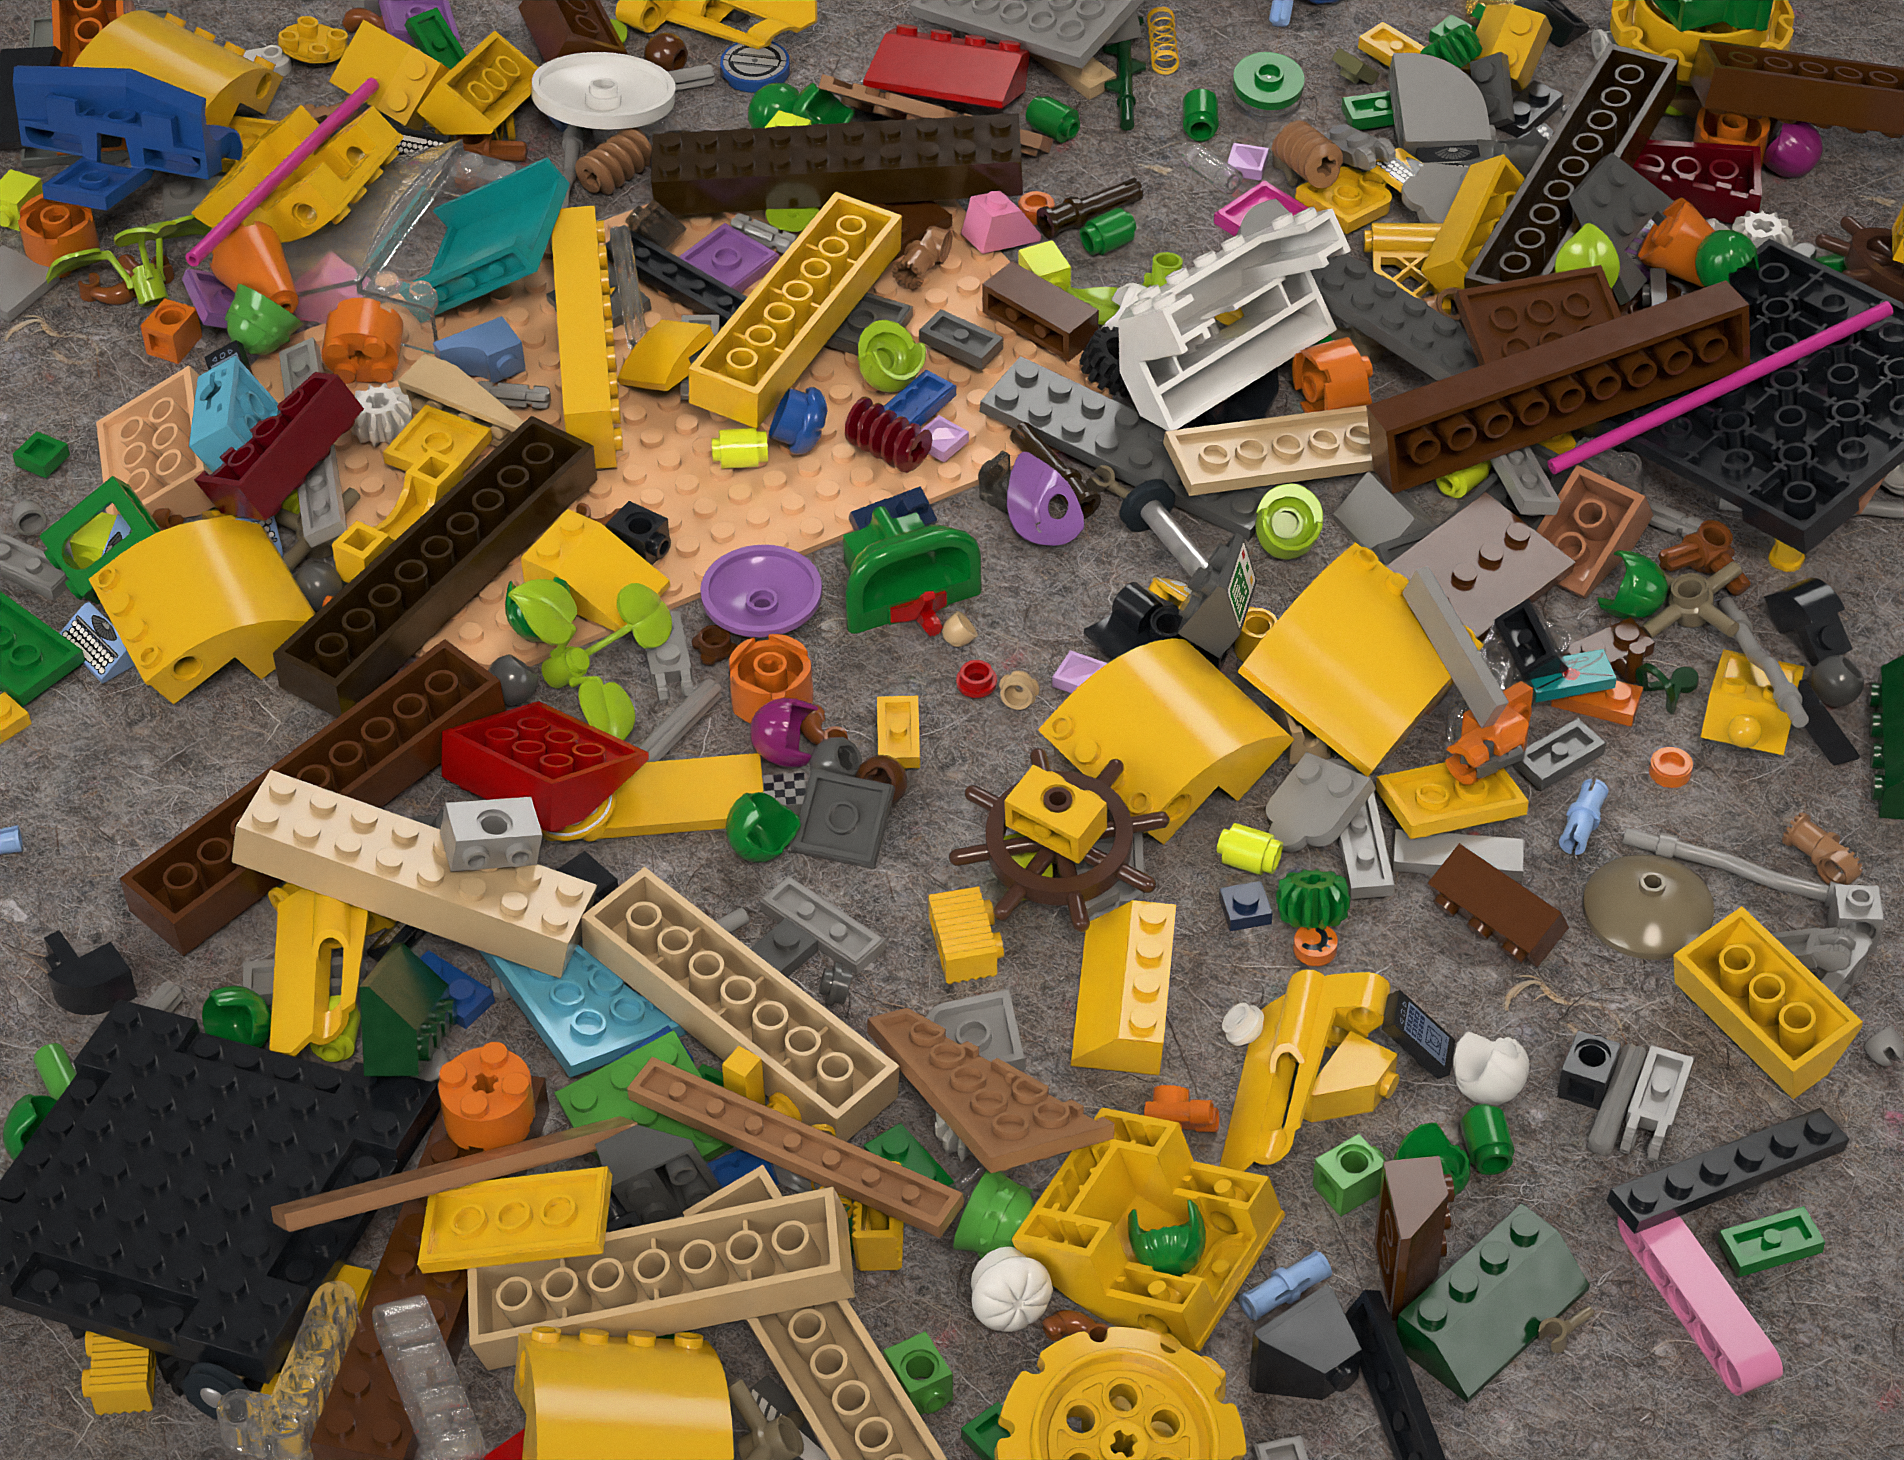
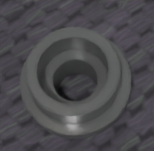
(835, 984)

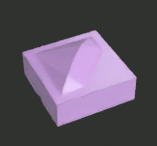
(1249, 160)
(946, 438)
(1074, 671)

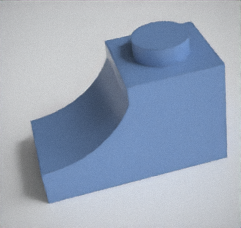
(484, 350)

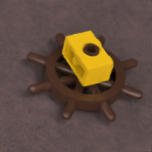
(1872, 255)
(1061, 820)

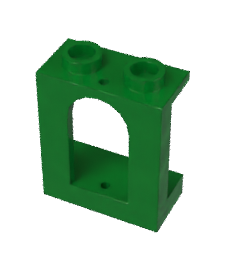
(60, 532)

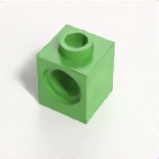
(1349, 1174)
(916, 1359)

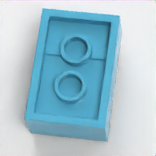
(225, 409)

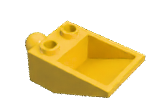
(1743, 705)

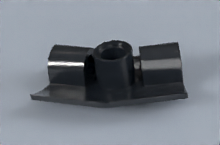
(1247, 404)
(1139, 620)

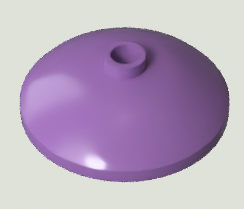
(761, 590)

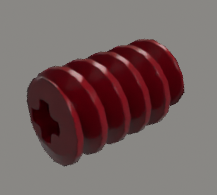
(886, 435)

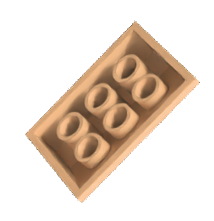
(150, 448)

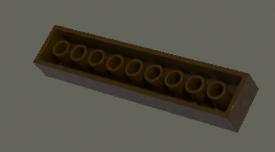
(1608, 115)
(858, 159)
(435, 567)

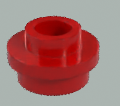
(976, 679)

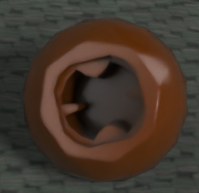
(666, 51)
(884, 770)

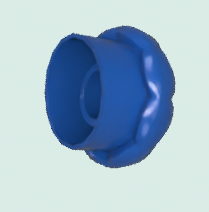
(799, 419)

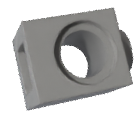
(1857, 909)

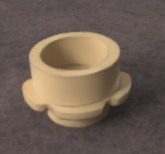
(1015, 697)

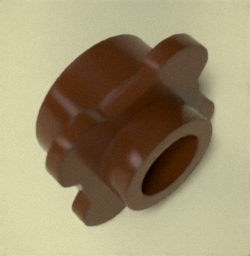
(713, 644)

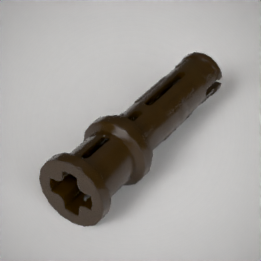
(1076, 211)
(1032, 443)

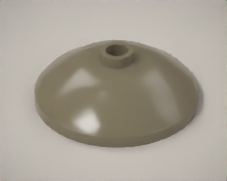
(1647, 906)

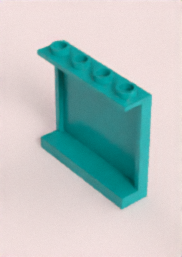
(496, 233)

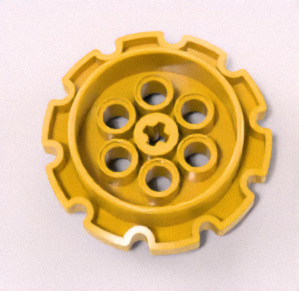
(1647, 29)
(1129, 1363)

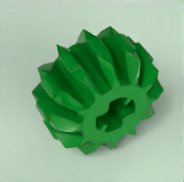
(1456, 46)
(1313, 899)

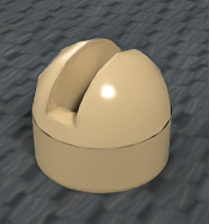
(958, 630)

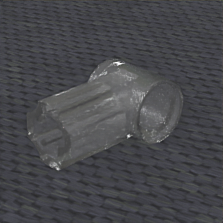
(1620, 467)

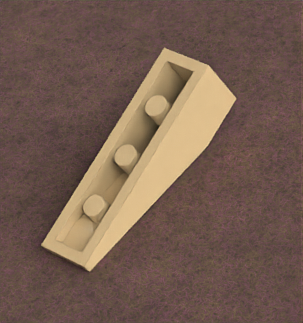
(453, 391)

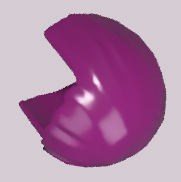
(1794, 150)
(777, 731)

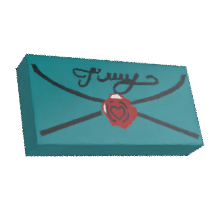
(1586, 674)

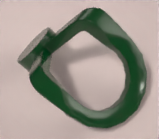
(1683, 681)

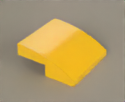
(663, 355)

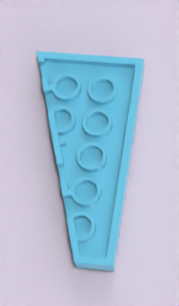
(584, 1015)

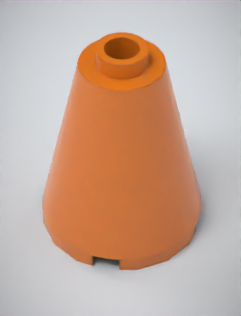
(1676, 241)
(257, 260)

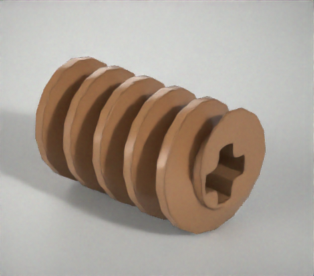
(1308, 153)
(614, 161)

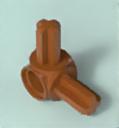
(486, 145)
(1705, 552)

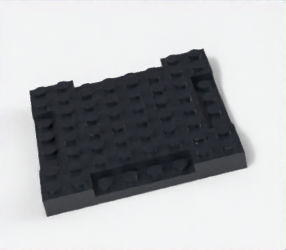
(1806, 436)
(158, 1183)

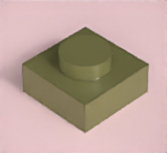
(1354, 68)

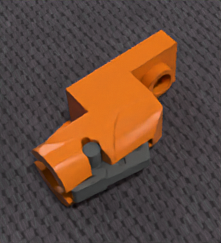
(1493, 747)

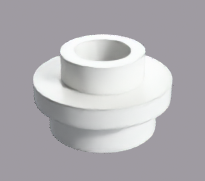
(1243, 1024)

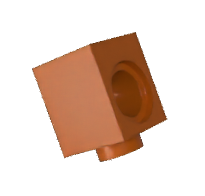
(171, 331)

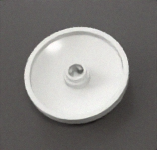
(603, 90)

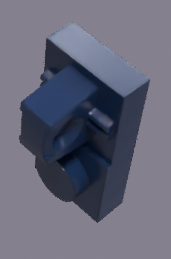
(897, 506)

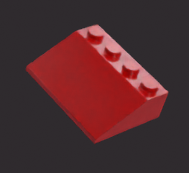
(949, 67)
(540, 756)

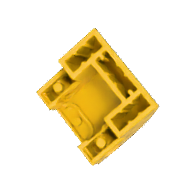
(185, 60)
(318, 187)
(199, 600)
(1352, 660)
(1172, 727)
(1084, 1239)
(622, 1396)

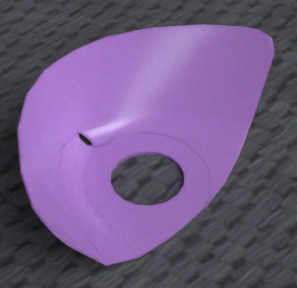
(1028, 500)

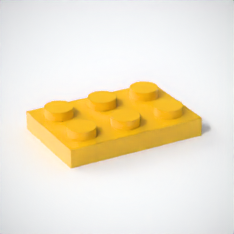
(1434, 802)

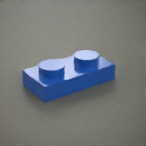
(470, 995)

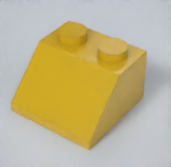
(1516, 33)

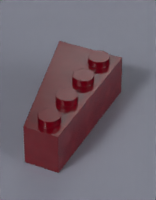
(1713, 177)
(282, 449)

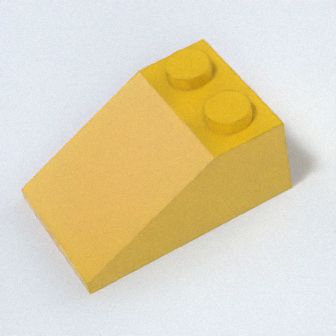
(401, 71)
(592, 564)

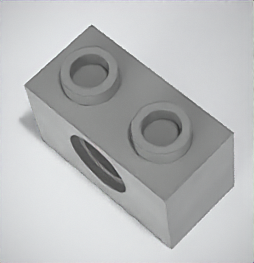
(491, 834)

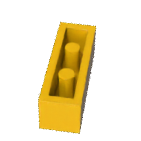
(744, 1075)

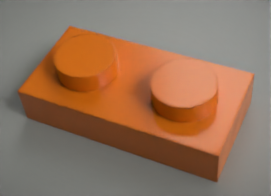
(1612, 705)

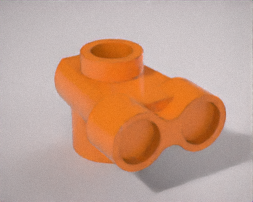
(1173, 1104)

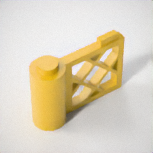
(1405, 247)

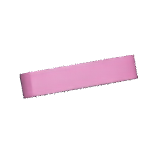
(1705, 1304)

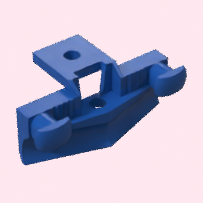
(160, 123)

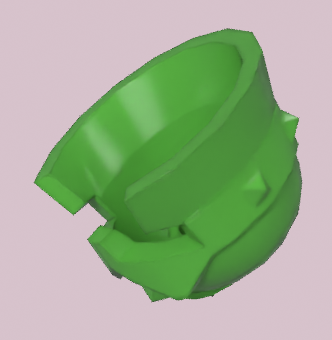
(259, 322)
(993, 1214)

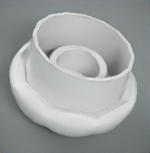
(1009, 1290)

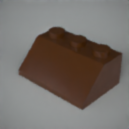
(570, 27)
(1411, 1227)

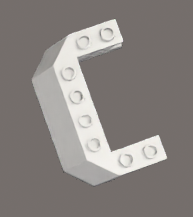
(1172, 346)

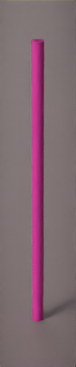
(281, 172)
(1719, 387)

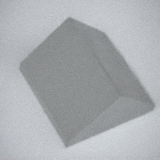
(1376, 515)

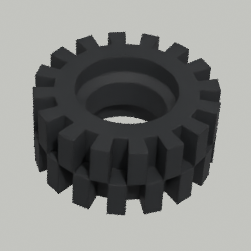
(1102, 361)

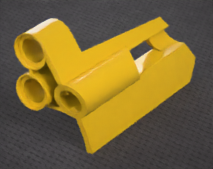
(707, 14)
(305, 935)
(1296, 1028)

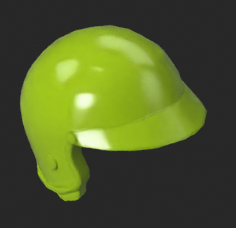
(889, 356)
(1288, 521)

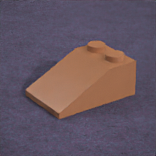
(1593, 524)

